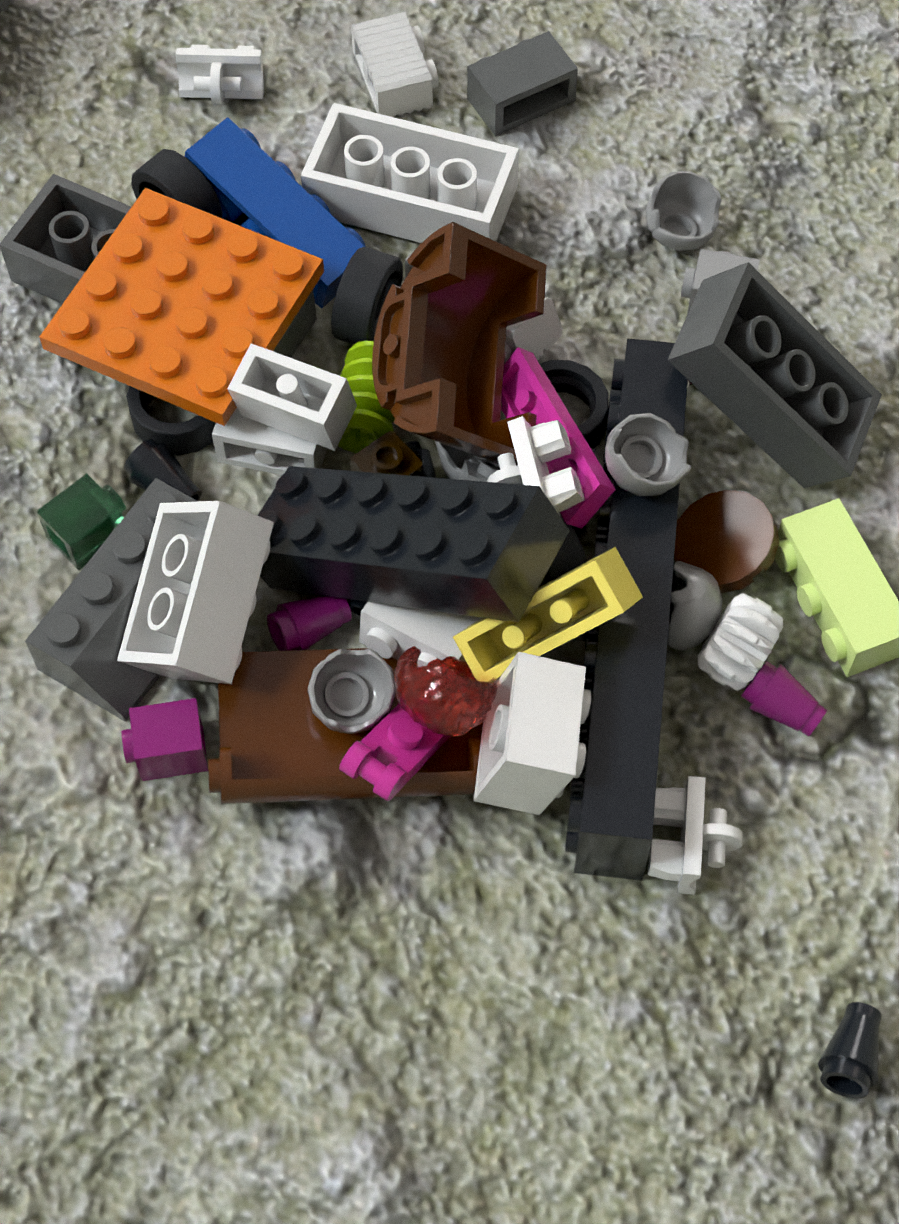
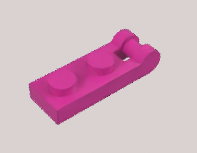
(391, 753)

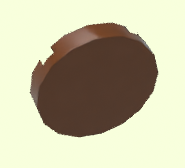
(727, 537)

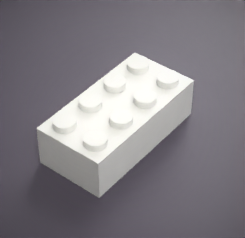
(409, 175)

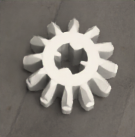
(740, 642)

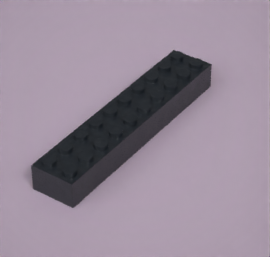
(627, 654)

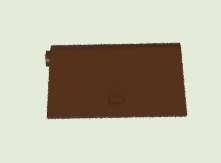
(285, 754)

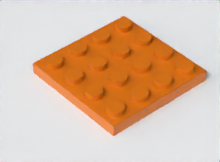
(181, 303)

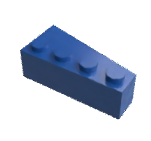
(269, 201)

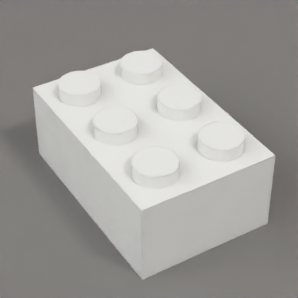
(196, 591)

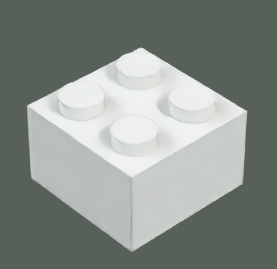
(532, 734)

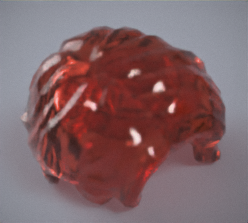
(442, 693)

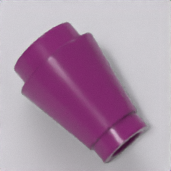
(306, 621)
(783, 699)

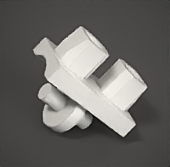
(220, 73)
(533, 449)
(683, 858)

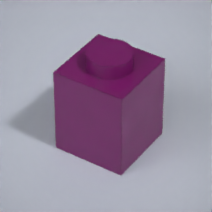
(166, 740)

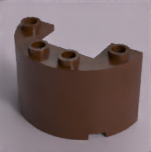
(445, 339)

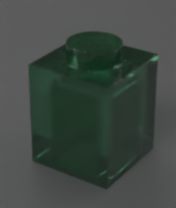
(81, 519)

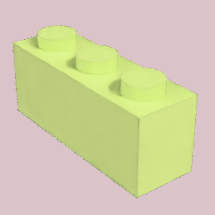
(840, 586)

